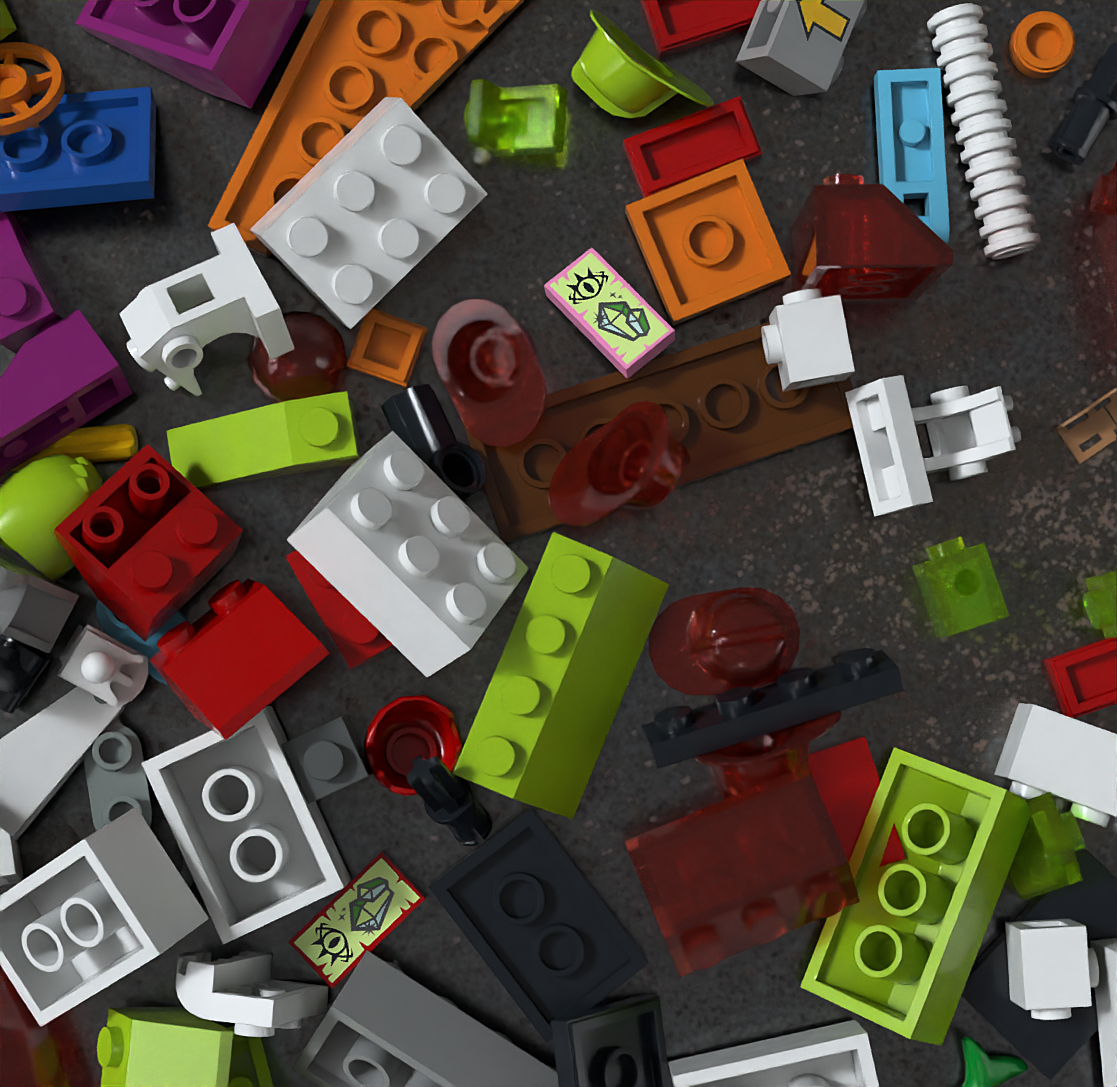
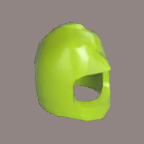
(37, 502)

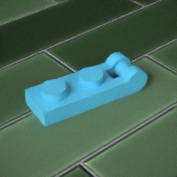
(913, 141)

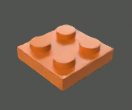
(707, 242)

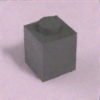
(327, 758)

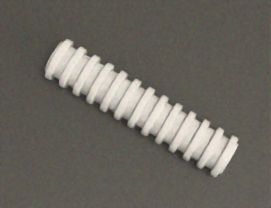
(983, 130)

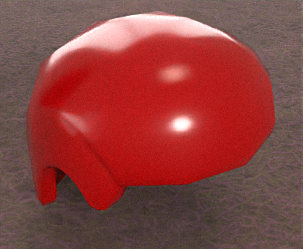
(404, 731)

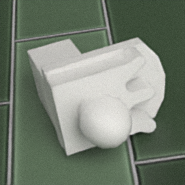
(103, 666)

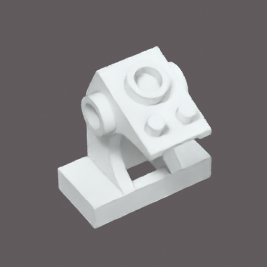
(171, 334)
(960, 428)

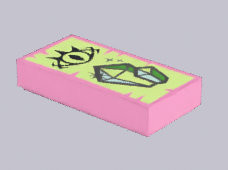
(609, 313)

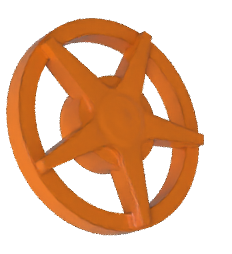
(18, 88)

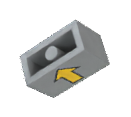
(800, 42)

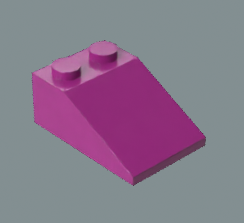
(206, 43)

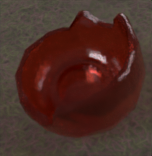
(306, 371)

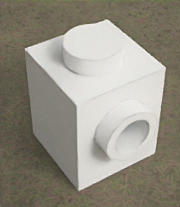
(808, 340)
(1050, 967)

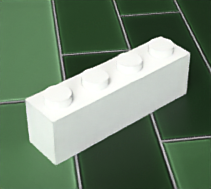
(1063, 758)

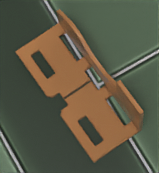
(1097, 422)

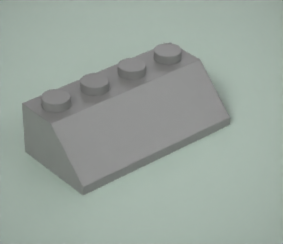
(403, 1035)

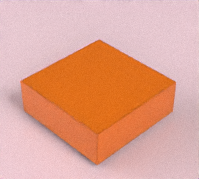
(387, 348)

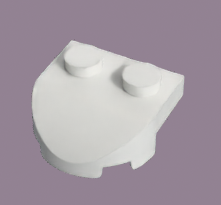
(243, 993)

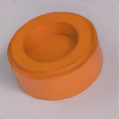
(1041, 44)

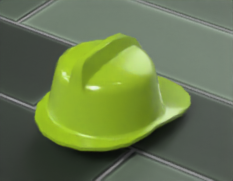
(625, 76)

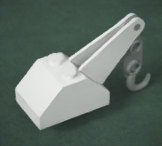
(45, 754)

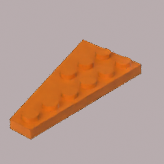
(338, 74)

